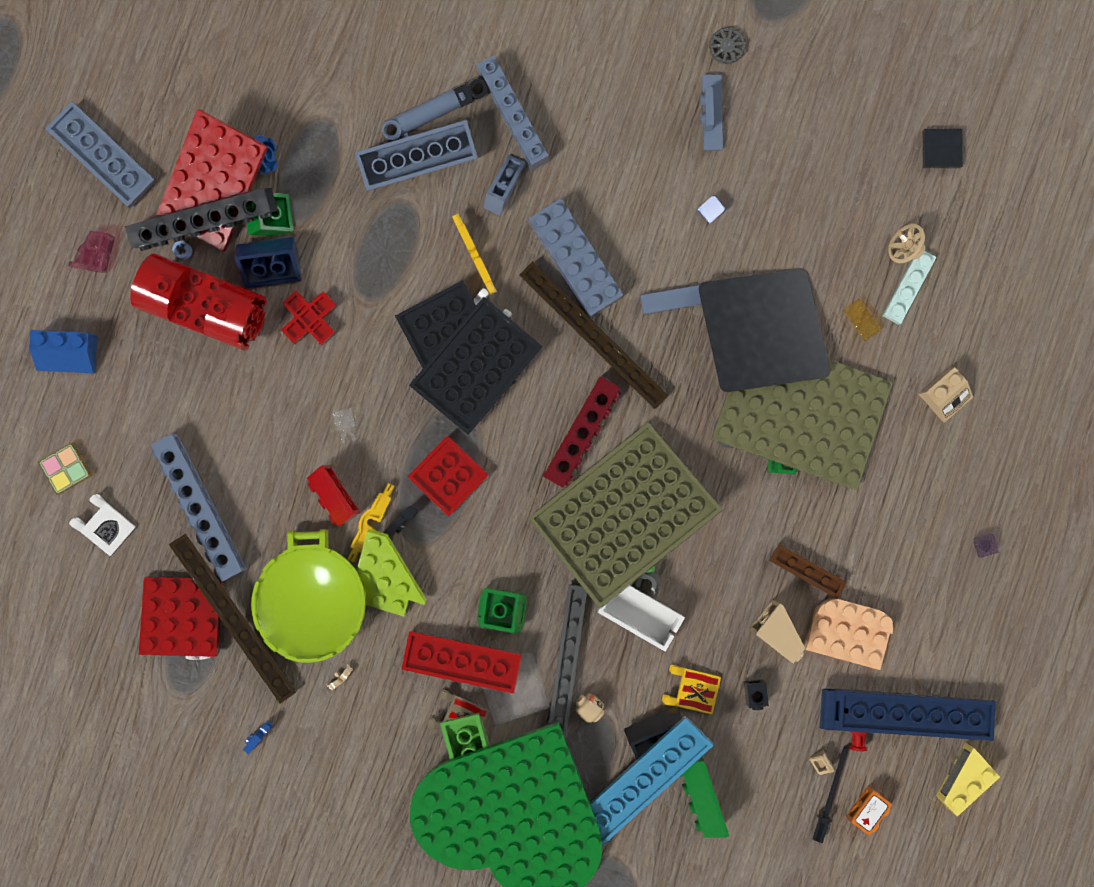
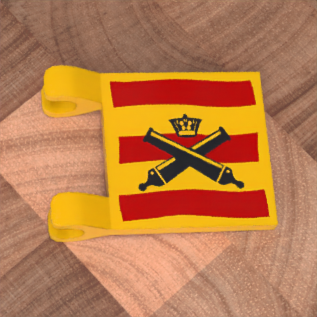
(696, 690)

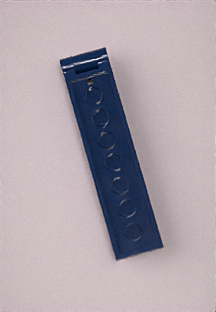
(907, 714)

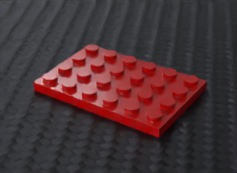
(212, 167)

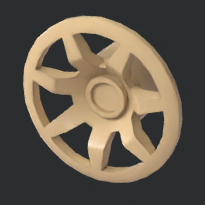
(910, 246)

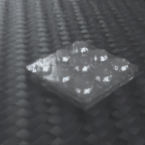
(528, 695)

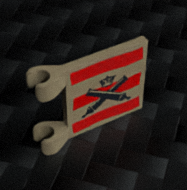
(458, 708)

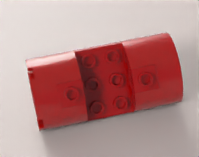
(198, 301)

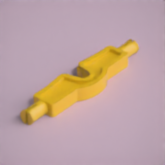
(474, 254)
(376, 513)

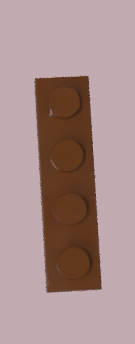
(807, 571)

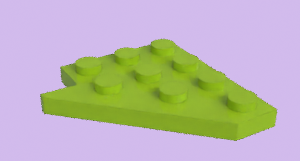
(385, 575)

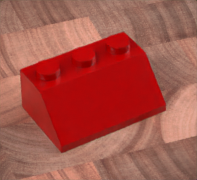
(332, 495)

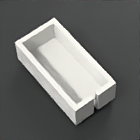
(643, 616)

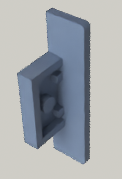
(712, 112)

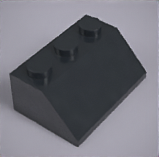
(649, 731)

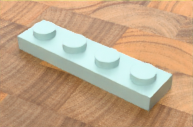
(908, 288)

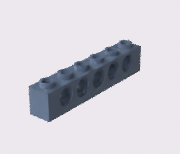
(513, 113)

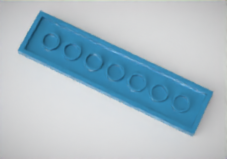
(648, 777)

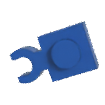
(253, 740)

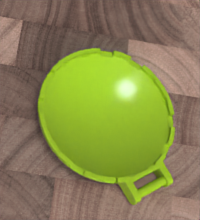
(308, 600)

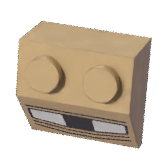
(947, 394)

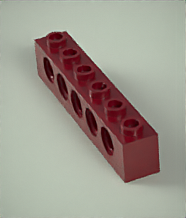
(602, 387)

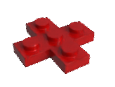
(308, 317)

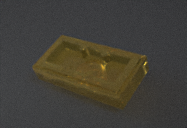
(862, 320)

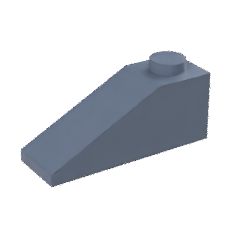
(503, 185)

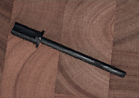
(823, 820)

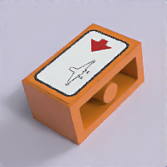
(869, 811)

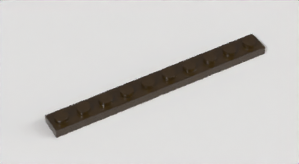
(593, 335)
(232, 618)

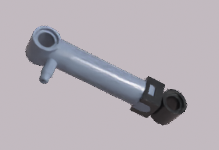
(436, 107)

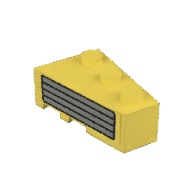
(966, 780)

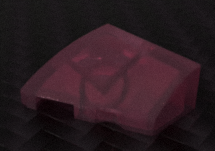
(94, 252)

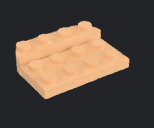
(849, 632)

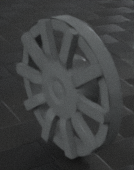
(727, 45)

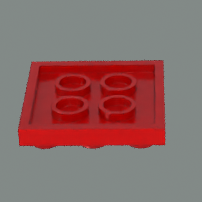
(448, 476)

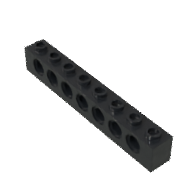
(139, 232)

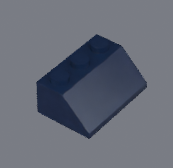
(268, 262)

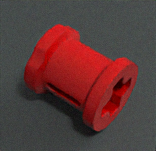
(858, 741)

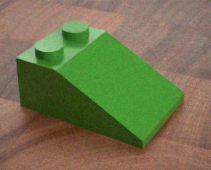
(464, 735)

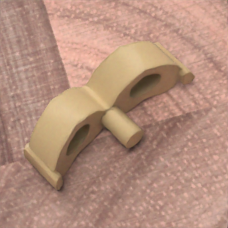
(341, 678)

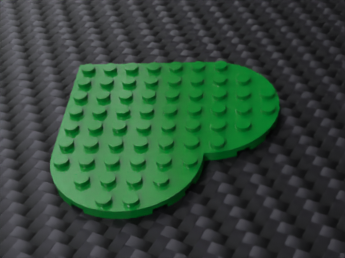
(511, 811)

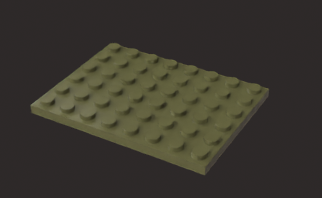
(809, 424)
(625, 515)

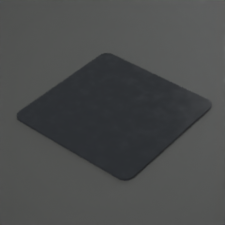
(763, 330)

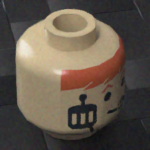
(589, 708)

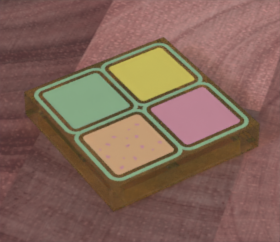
(65, 468)

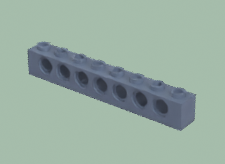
(208, 512)

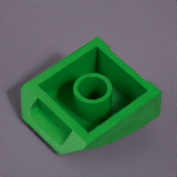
(502, 610)

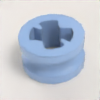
(177, 245)

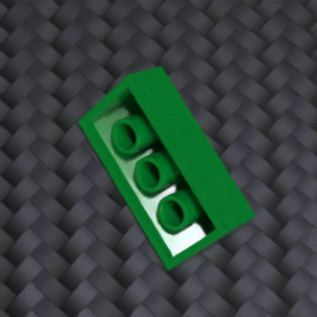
(704, 801)

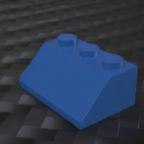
(63, 351)

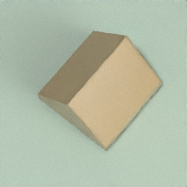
(821, 763)

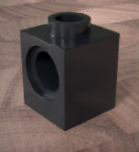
(753, 686)

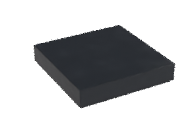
(942, 148)

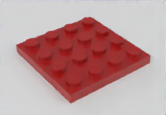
(177, 619)

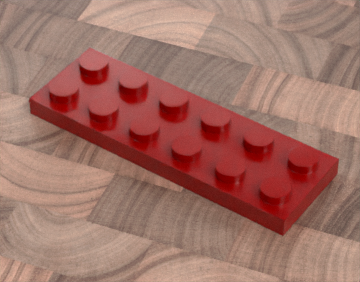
(461, 662)

